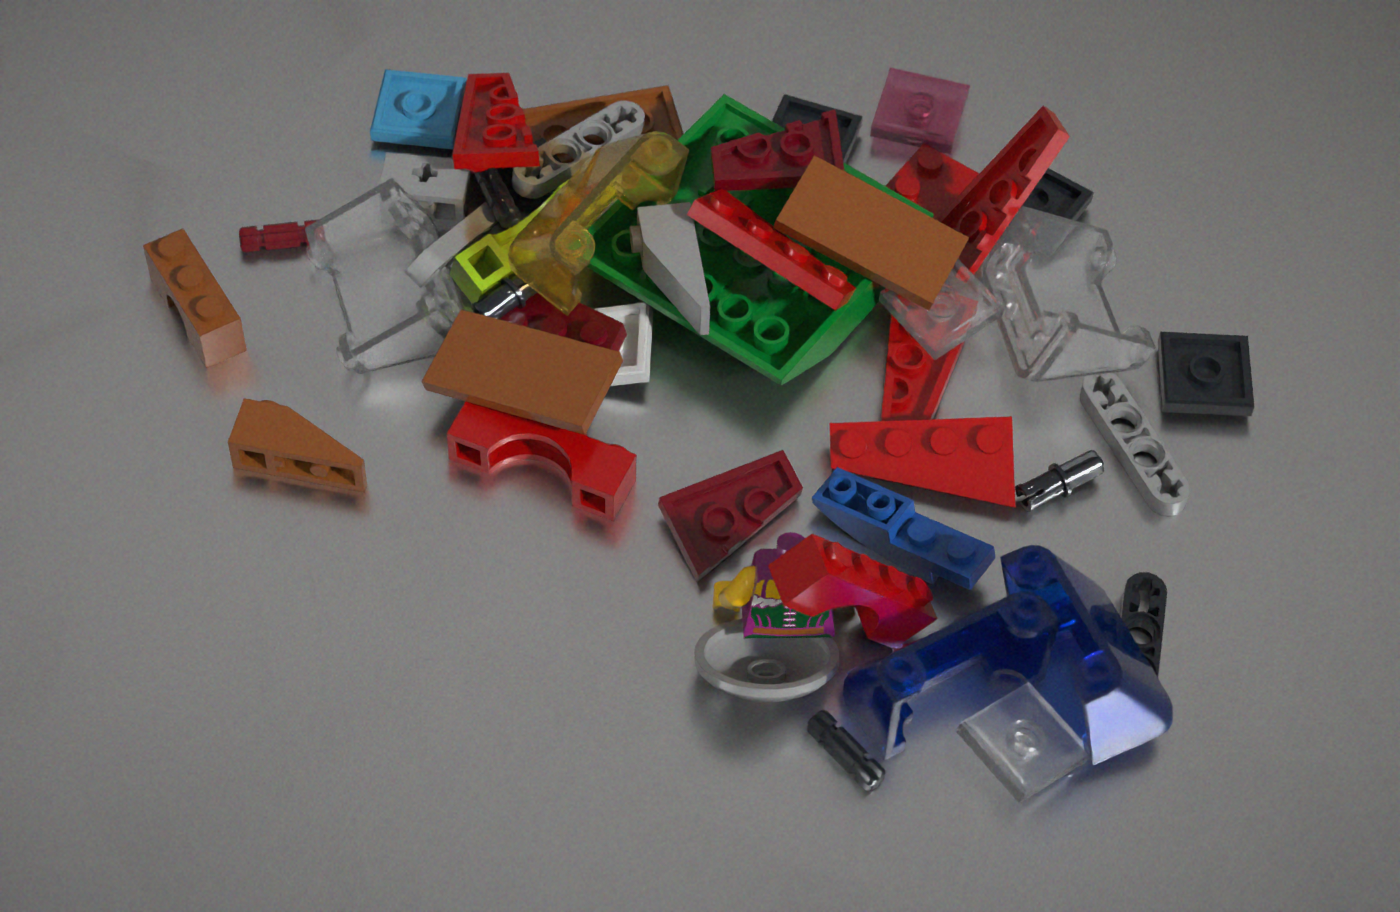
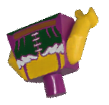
(760, 602)

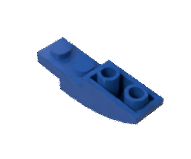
(894, 530)

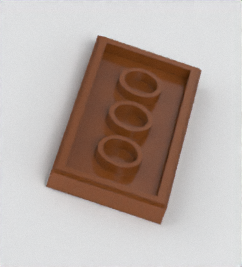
(554, 119)
(871, 232)
(523, 371)

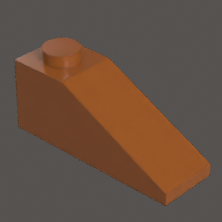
(286, 445)

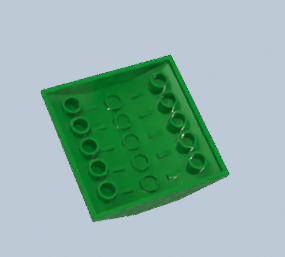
(751, 307)

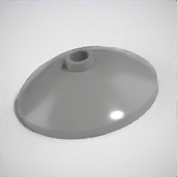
(764, 667)

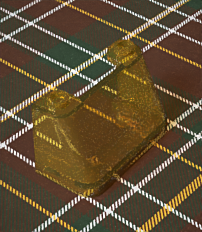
(556, 241)

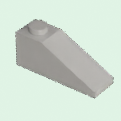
(673, 259)

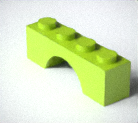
(486, 263)

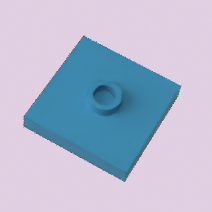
(418, 109)

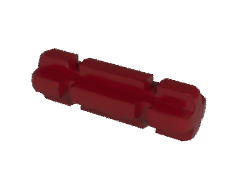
(273, 236)

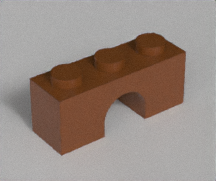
(188, 283)

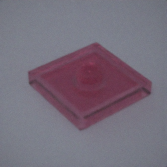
(920, 110)

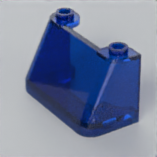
(1003, 636)
(1114, 680)

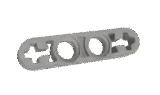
(574, 144)
(456, 240)
(1129, 443)

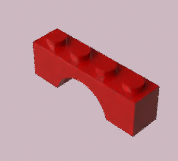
(597, 471)
(826, 576)

